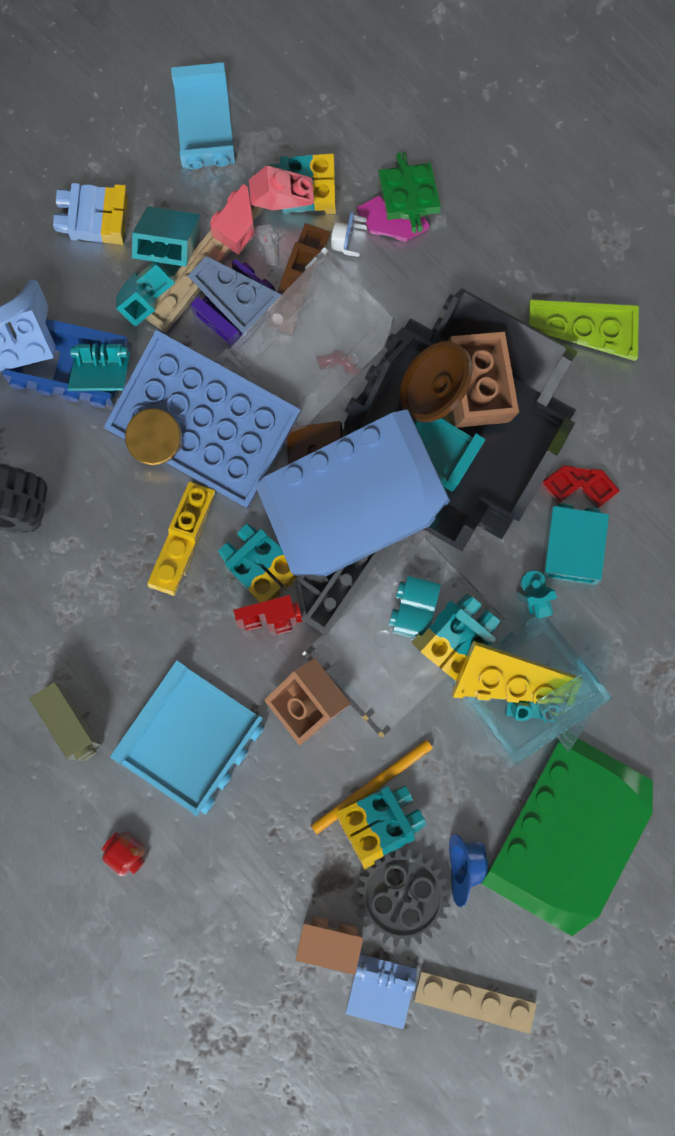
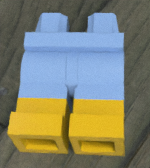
(93, 213)

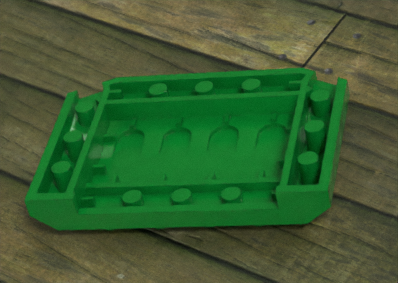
(572, 837)

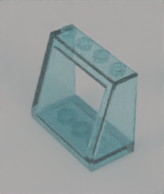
(502, 742)

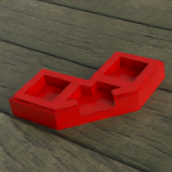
(592, 482)

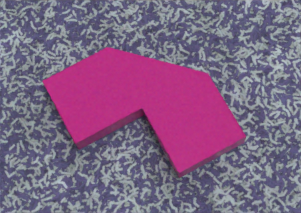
(378, 223)

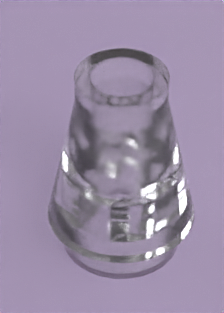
(267, 242)

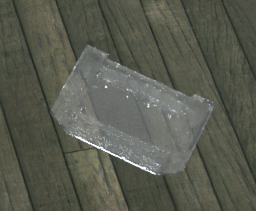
(312, 339)

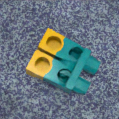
(322, 171)
(250, 561)
(453, 633)
(379, 825)

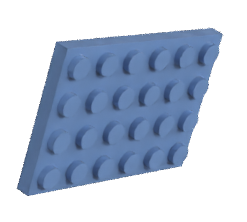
(225, 421)

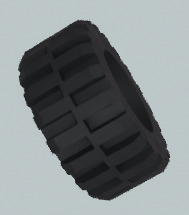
(21, 499)

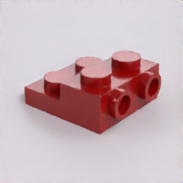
(279, 614)

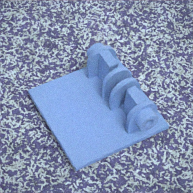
(381, 991)

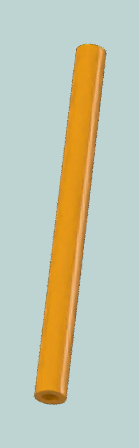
(373, 785)

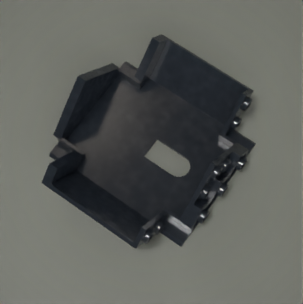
(514, 453)

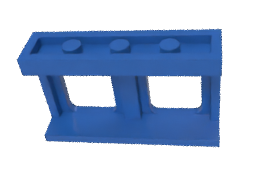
(64, 338)

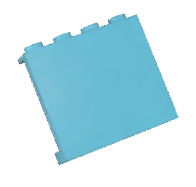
(188, 739)

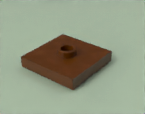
(312, 438)

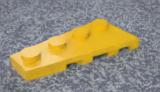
(505, 676)

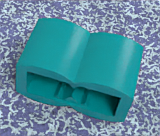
(415, 608)

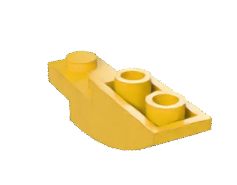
(182, 539)

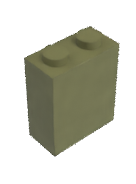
(65, 722)

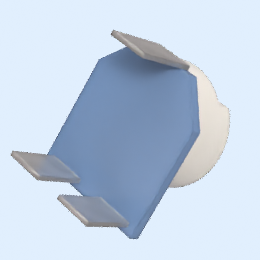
(343, 232)

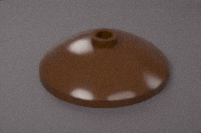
(436, 381)

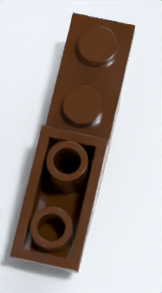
(309, 245)

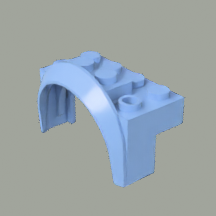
(31, 337)

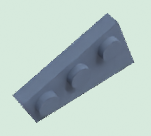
(234, 294)

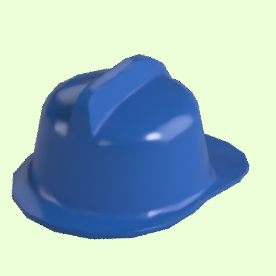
(468, 867)

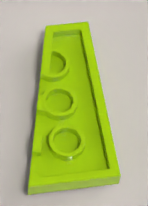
(593, 325)

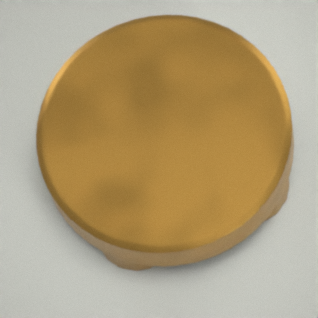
(153, 436)

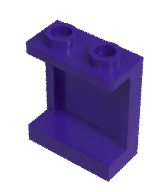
(214, 318)

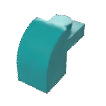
(141, 290)

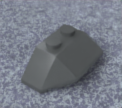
(327, 597)

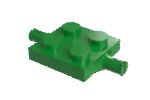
(409, 191)

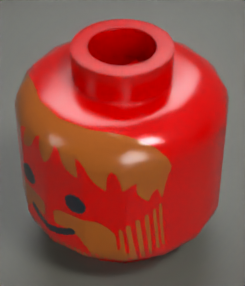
(123, 853)

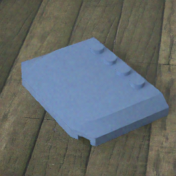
(353, 496)

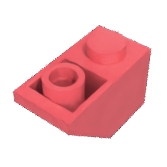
(280, 189)
(234, 223)

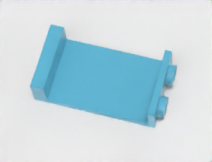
(203, 115)

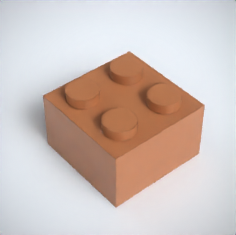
(307, 701)
(330, 945)

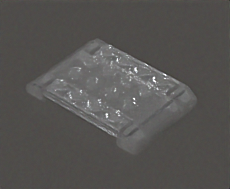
(383, 670)

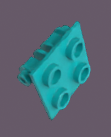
(97, 369)

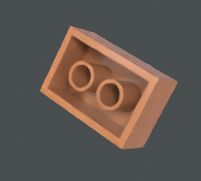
(492, 389)

